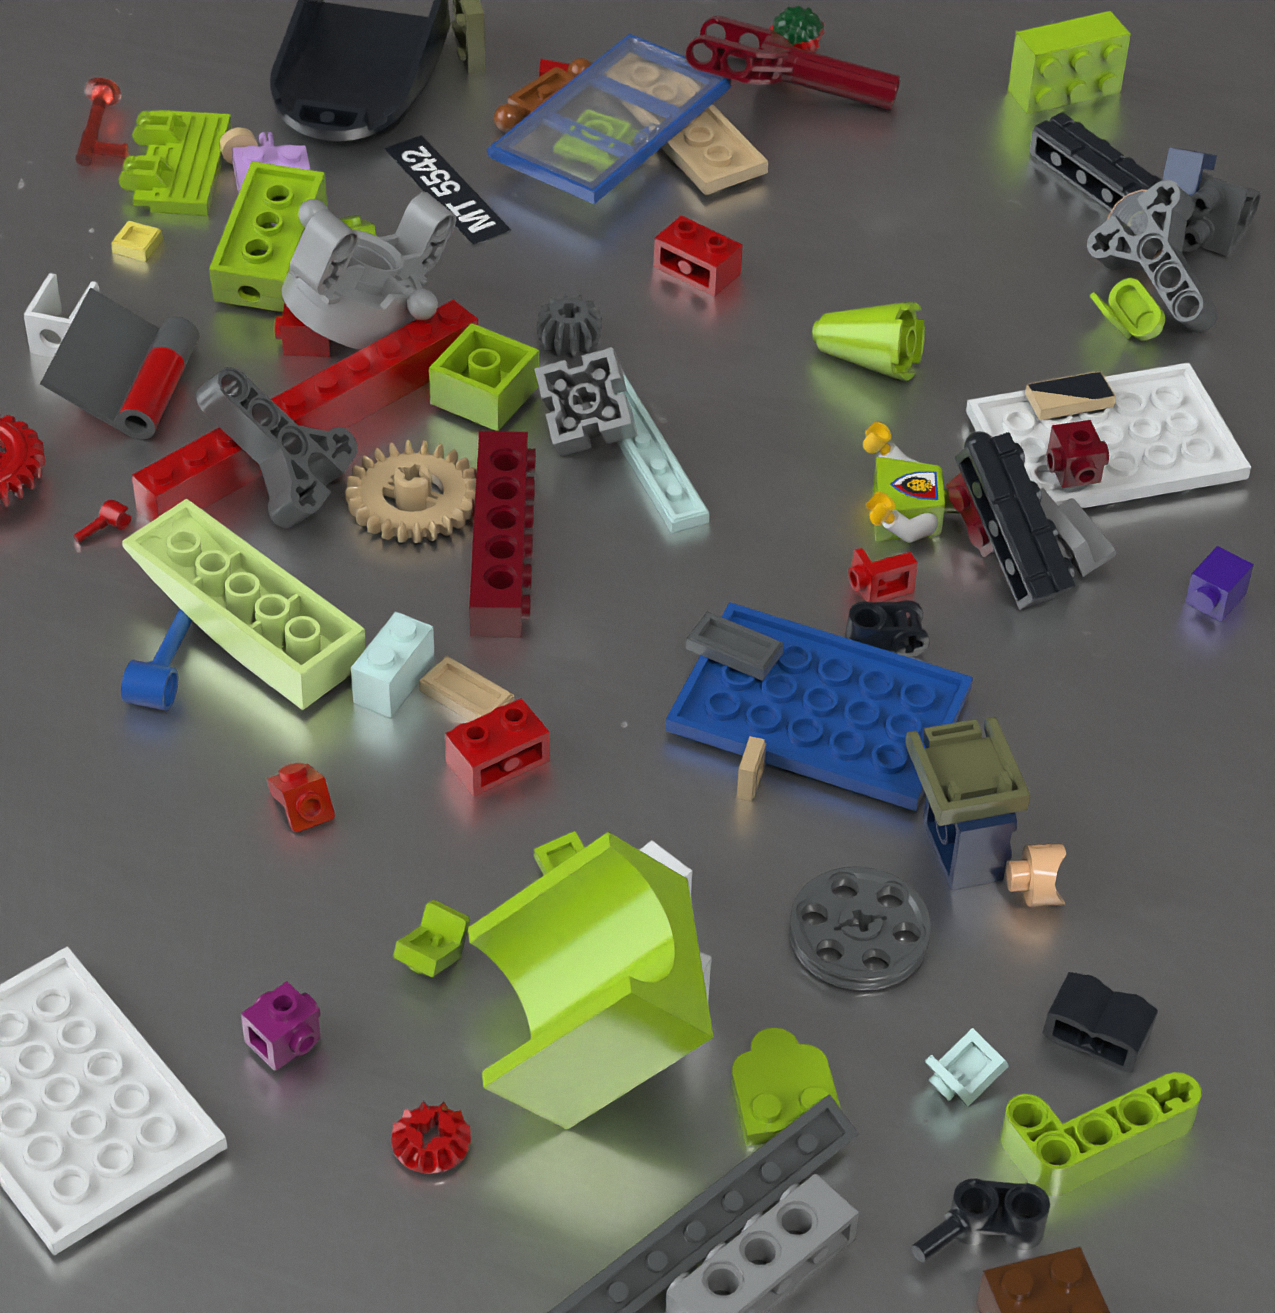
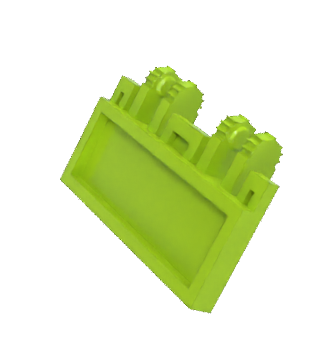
(180, 161)

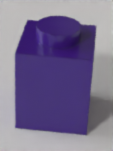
(1219, 583)

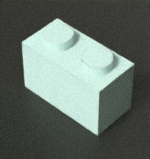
(393, 664)

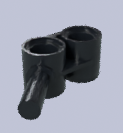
(998, 1209)

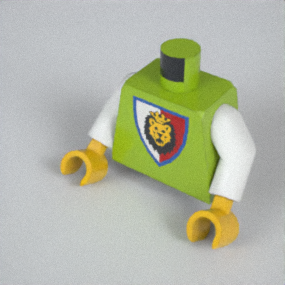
(906, 493)

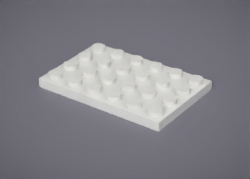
(1157, 435)
(86, 1106)

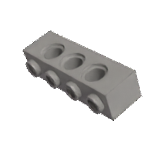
(811, 1208)

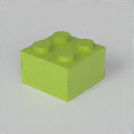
(484, 376)

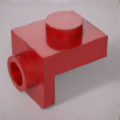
(303, 795)

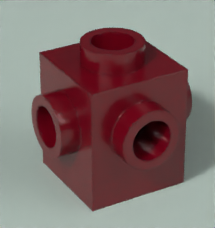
(1076, 454)

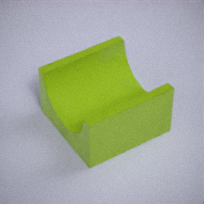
(604, 976)

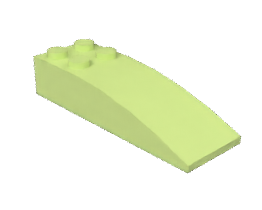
(248, 603)

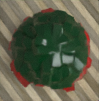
(799, 27)

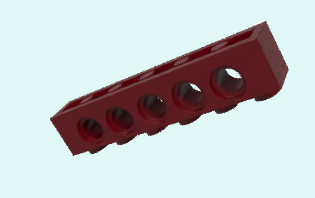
(500, 536)

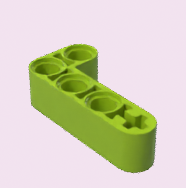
(1160, 1108)

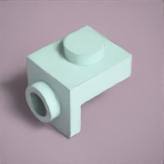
(966, 1068)

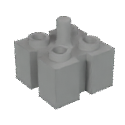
(586, 402)

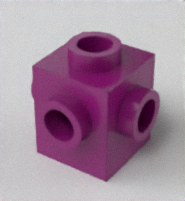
(281, 1025)

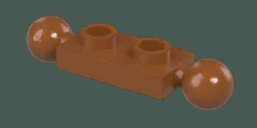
(535, 94)

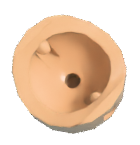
(1037, 874)

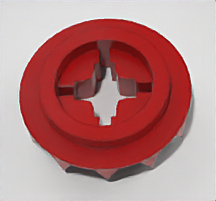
(440, 1153)

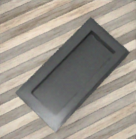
(734, 645)

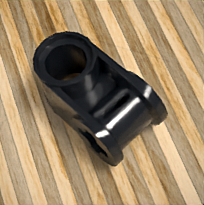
(888, 627)

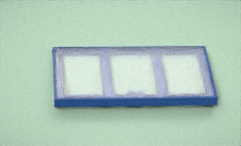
(609, 119)

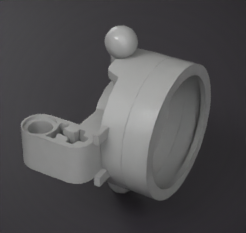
(365, 284)

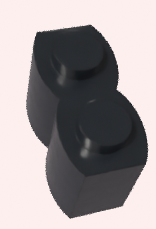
(1100, 1021)

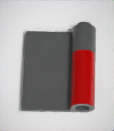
(120, 364)

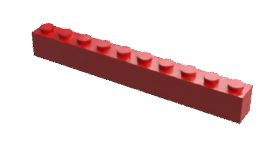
(330, 399)

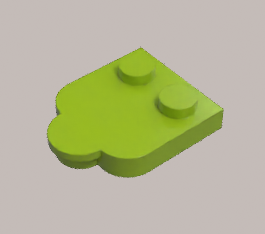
(778, 1083)

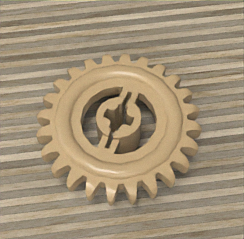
(408, 481)

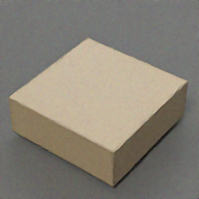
(751, 768)

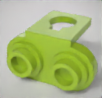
(1132, 310)

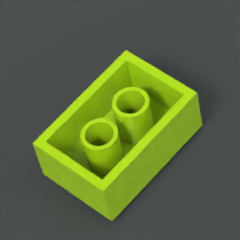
(1068, 62)

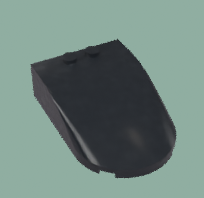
(353, 67)

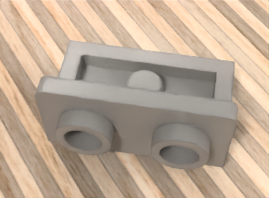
(1077, 534)

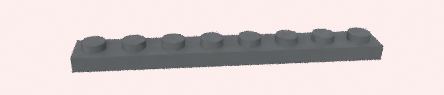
(715, 1213)

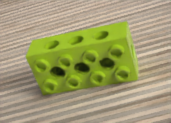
(267, 196)

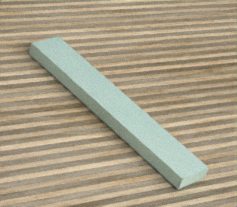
(661, 472)

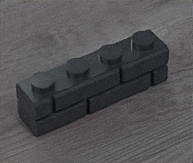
(1087, 161)
(1015, 520)

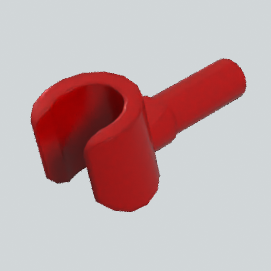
(111, 514)

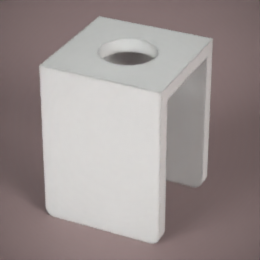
(44, 314)

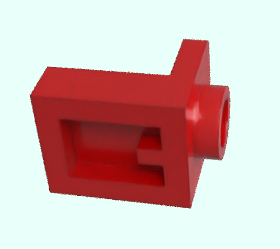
(883, 578)

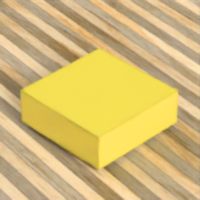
(137, 241)

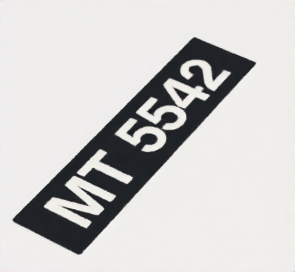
(444, 184)

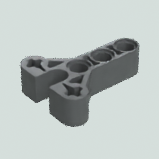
(1167, 213)
(292, 458)

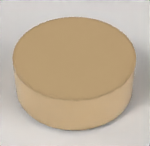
(236, 138)

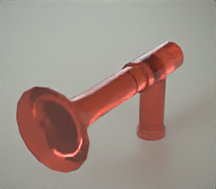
(102, 94)

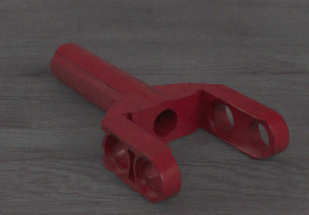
(781, 62)

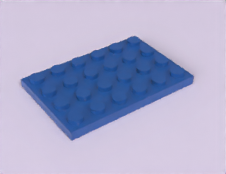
(823, 708)

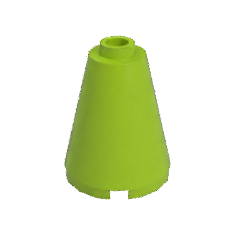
(874, 337)

